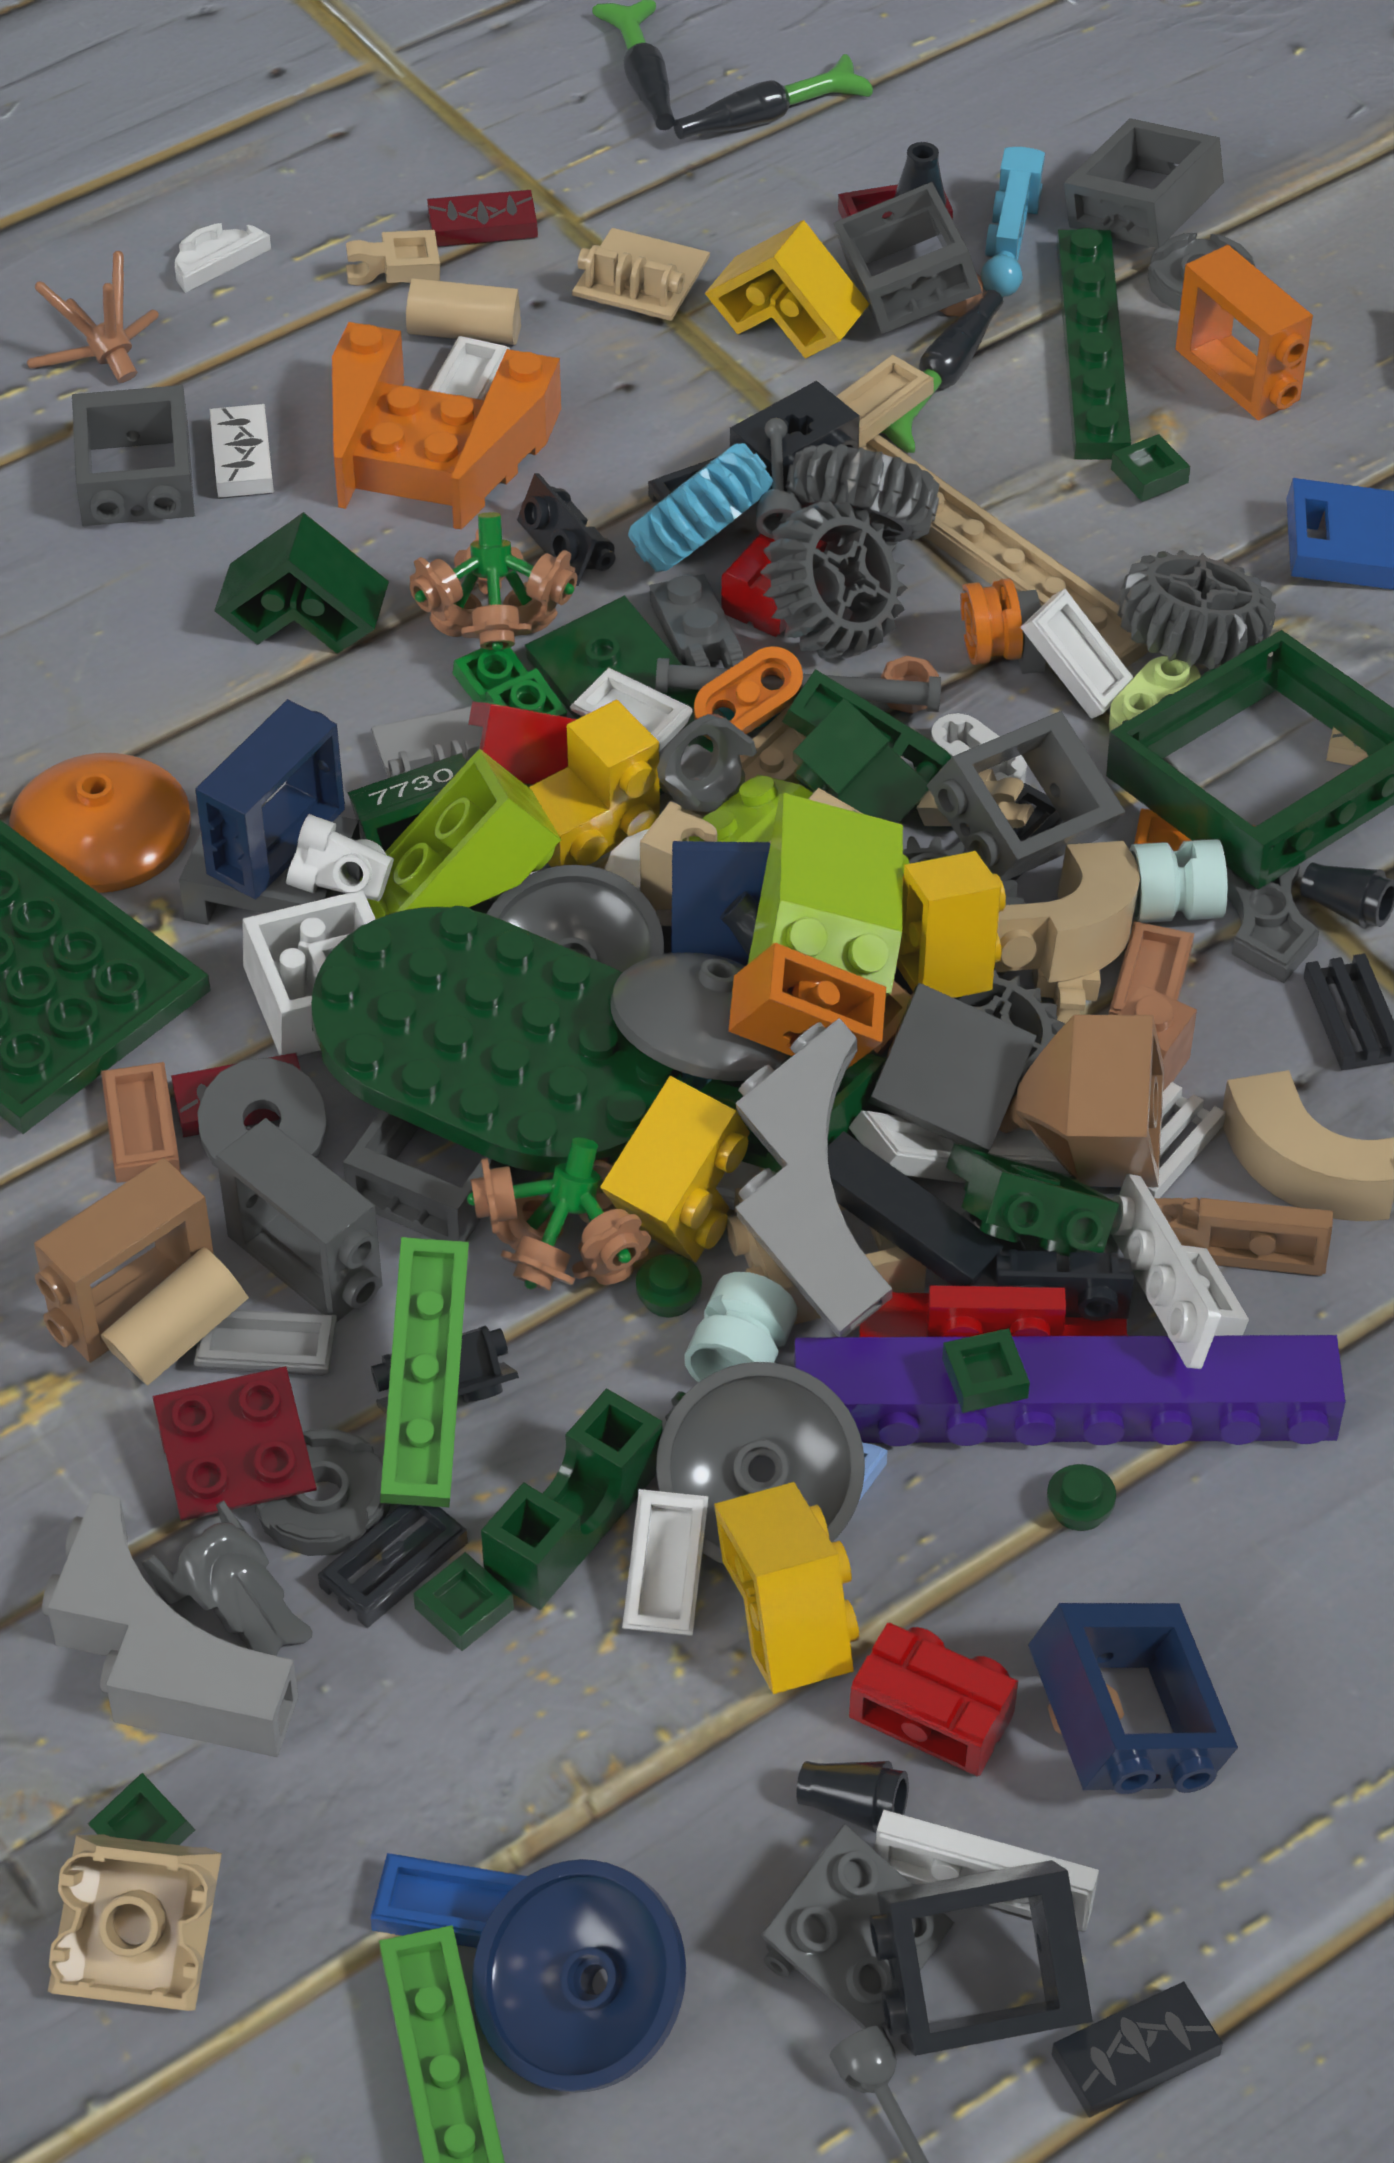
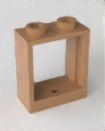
(147, 1209)

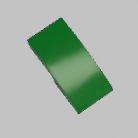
(504, 681)

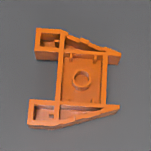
(433, 441)

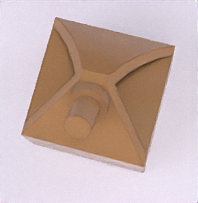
(1096, 1099)

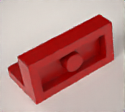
(522, 740)

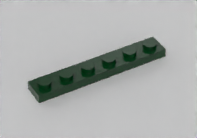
(1092, 343)

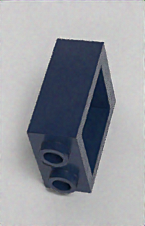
(253, 843)
(1153, 1636)

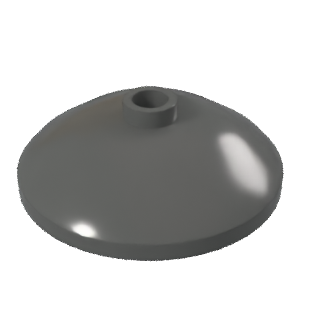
(585, 912)
(680, 1016)
(755, 1414)

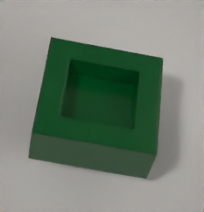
(1150, 467)
(985, 1370)
(463, 1601)
(142, 1815)

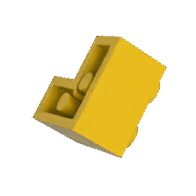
(794, 284)
(605, 789)
(950, 924)
(674, 1168)
(789, 1586)

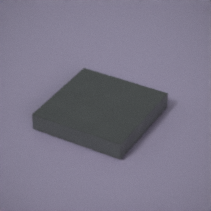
(952, 1068)

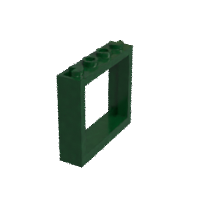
(1303, 827)

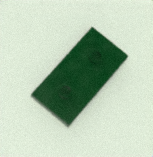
(604, 639)

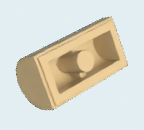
(463, 310)
(174, 1316)

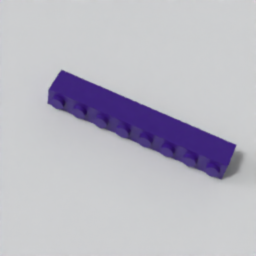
(1091, 1390)

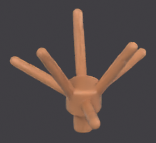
(108, 339)

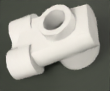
(323, 859)

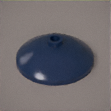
(540, 1967)

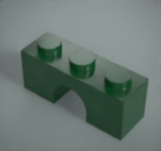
(546, 1535)

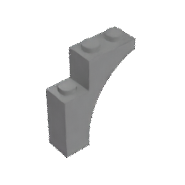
(797, 1209)
(157, 1663)

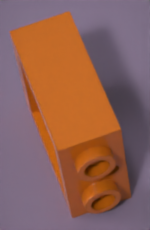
(1227, 288)

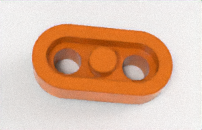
(744, 693)

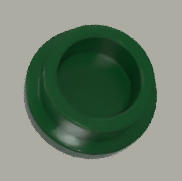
(668, 1285)
(1081, 1496)

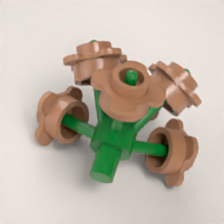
(489, 561)
(535, 1223)

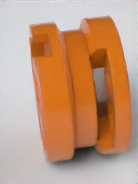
(991, 621)

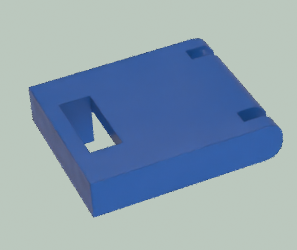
(1357, 533)

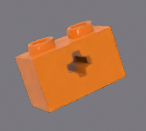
(790, 992)

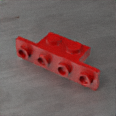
(981, 1310)

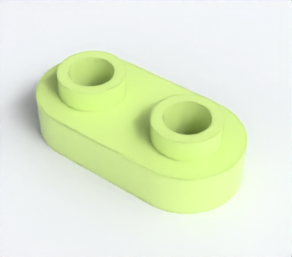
(1149, 686)

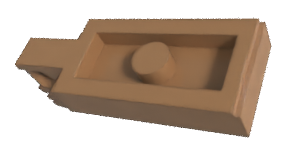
(1253, 1233)

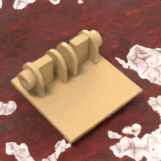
(639, 273)

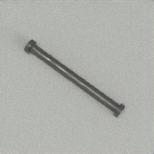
(868, 688)

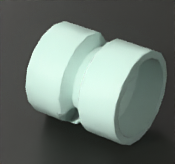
(1180, 880)
(741, 1324)

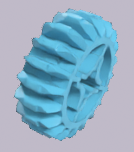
(700, 507)

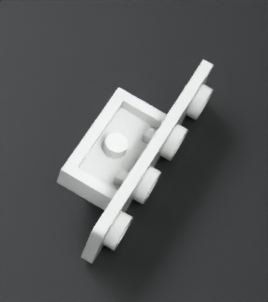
(1176, 1278)

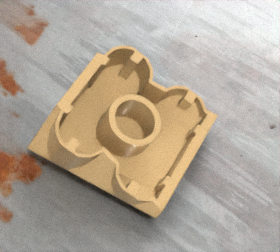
(134, 1921)

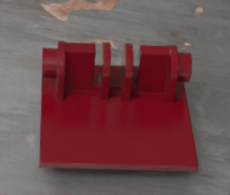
(234, 1443)

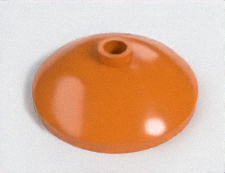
(105, 818)

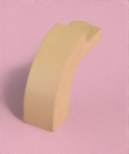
(1082, 927)
(1302, 1158)

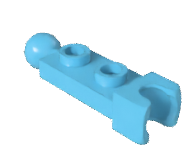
(1017, 196)

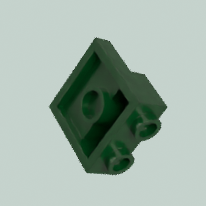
(1033, 1201)

